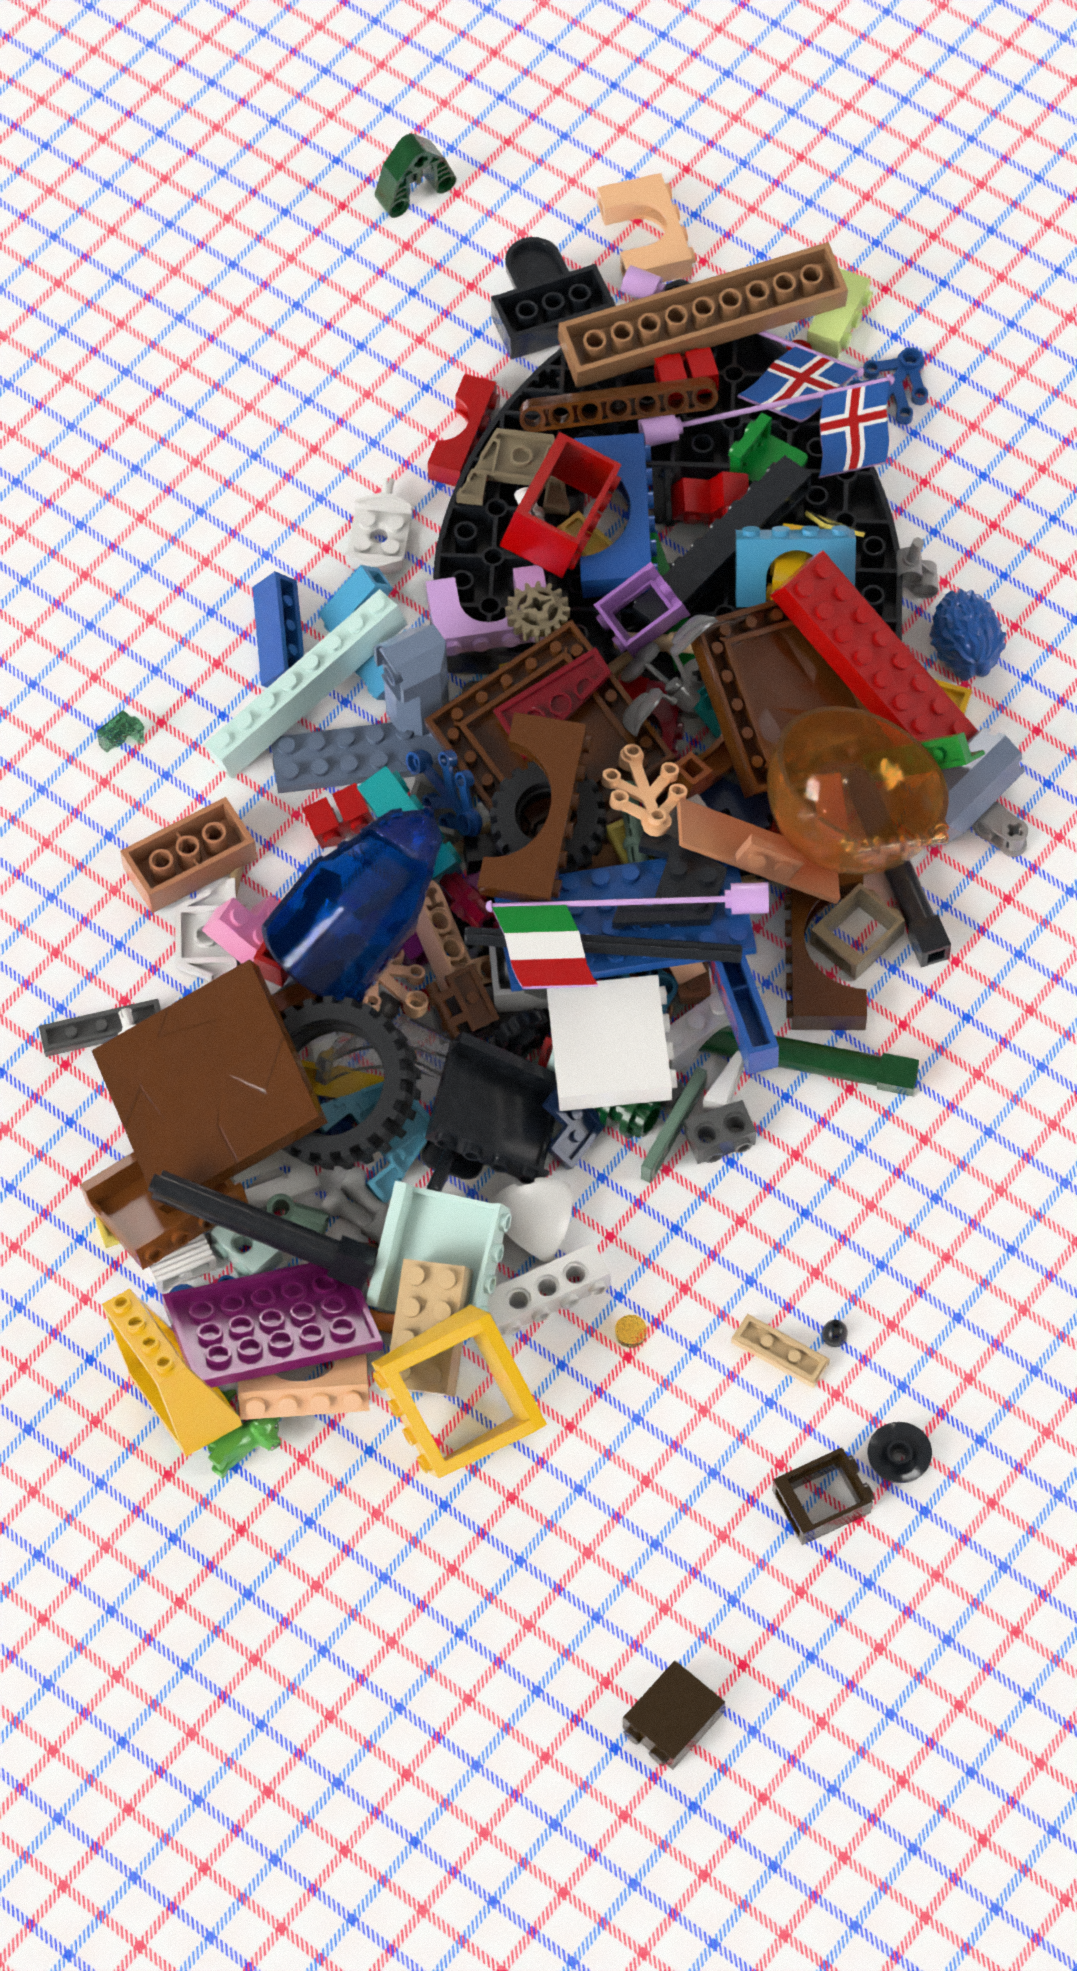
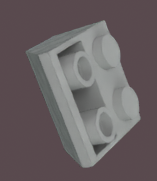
(503, 997)

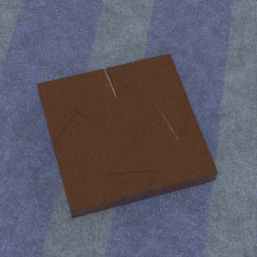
(759, 680)
(482, 744)
(210, 1082)

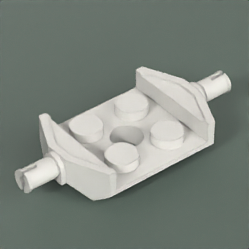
(379, 515)

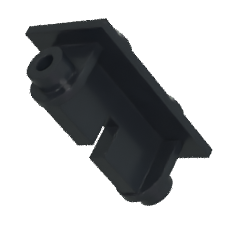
(663, 478)

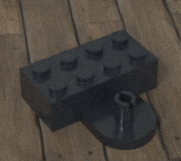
(543, 296)

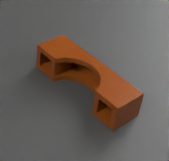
(704, 770)

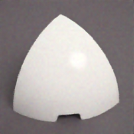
(538, 1215)

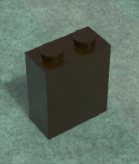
(673, 1715)

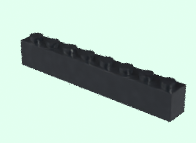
(715, 553)

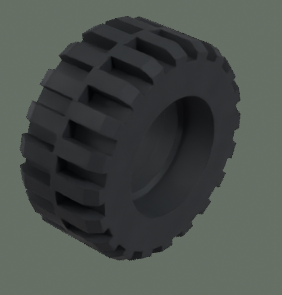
(533, 785)

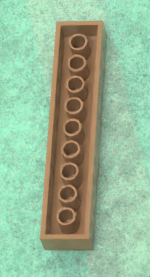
(702, 314)

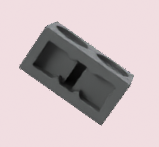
(716, 1126)

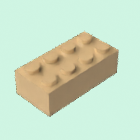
(425, 1298)

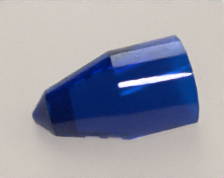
(356, 906)

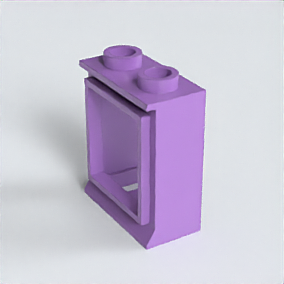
(626, 593)

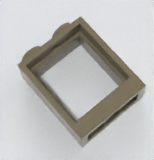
(837, 950)

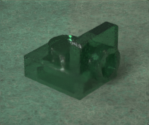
(118, 729)

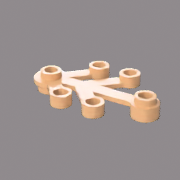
(653, 819)
(414, 1002)

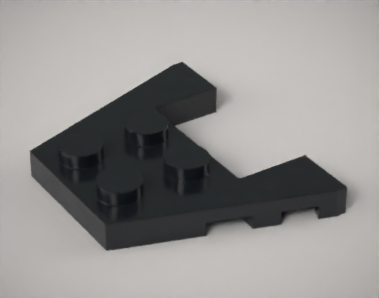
(683, 876)

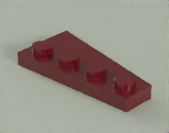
(559, 693)

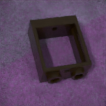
(784, 1487)

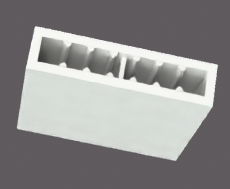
(611, 1043)

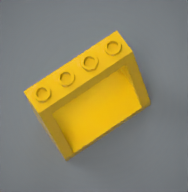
(449, 1332)
(154, 1361)

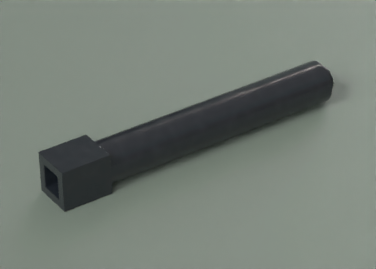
(924, 927)
(343, 1258)

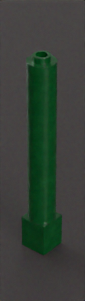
(887, 1072)

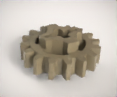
(537, 612)

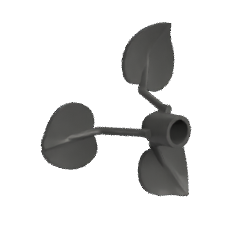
(678, 690)

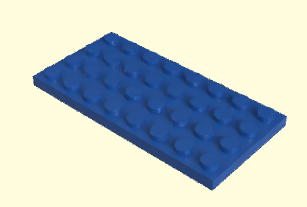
(639, 881)

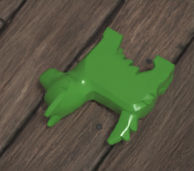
(240, 1442)

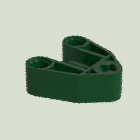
(408, 163)

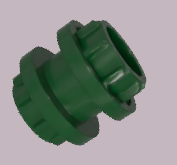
(634, 1119)

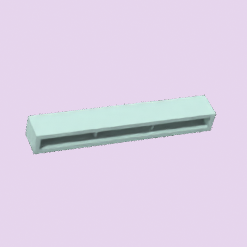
(305, 684)

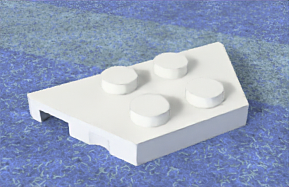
(194, 948)

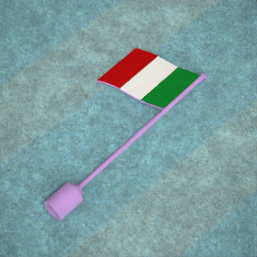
(548, 946)

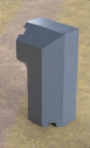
(414, 676)
(982, 781)

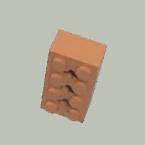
(188, 854)

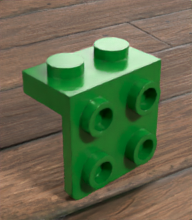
(760, 449)

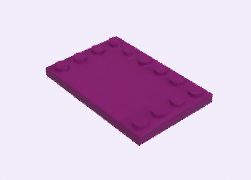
(269, 1324)

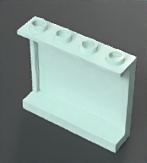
(439, 1230)

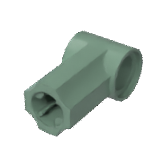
(299, 1213)

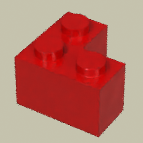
(706, 499)

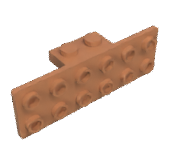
(752, 850)

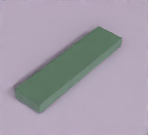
(674, 1124)

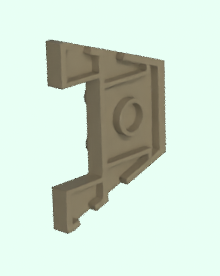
(514, 459)

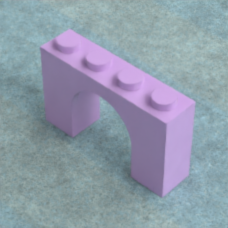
(466, 633)

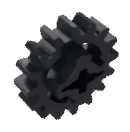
(522, 1032)

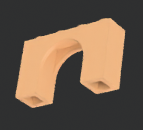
(649, 200)
(338, 1391)

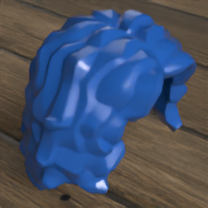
(967, 634)

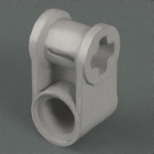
(1000, 827)

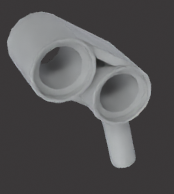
(918, 574)

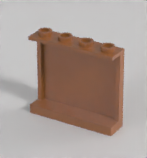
(126, 1209)

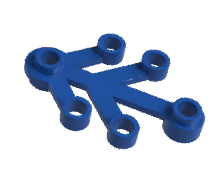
(903, 370)
(467, 820)

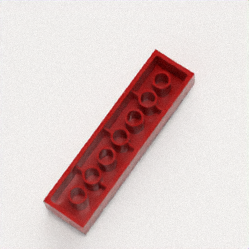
(867, 651)

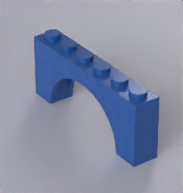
(633, 548)

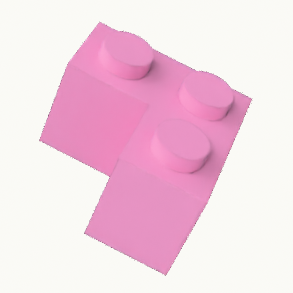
(238, 928)

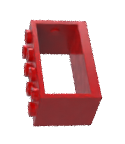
(541, 541)

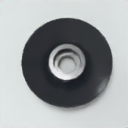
(903, 1439)

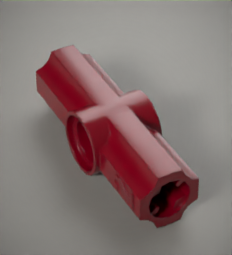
(467, 901)

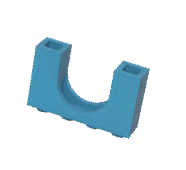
(759, 548)
(348, 598)

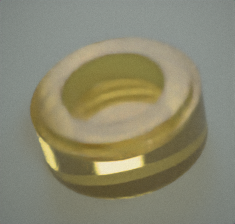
(630, 1331)

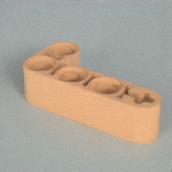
(445, 938)

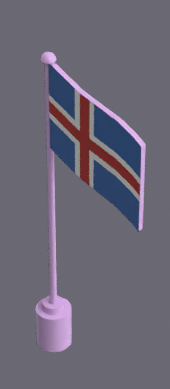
(792, 375)
(850, 425)

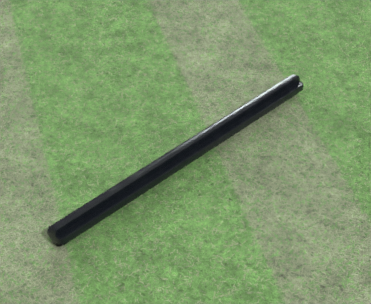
(626, 946)

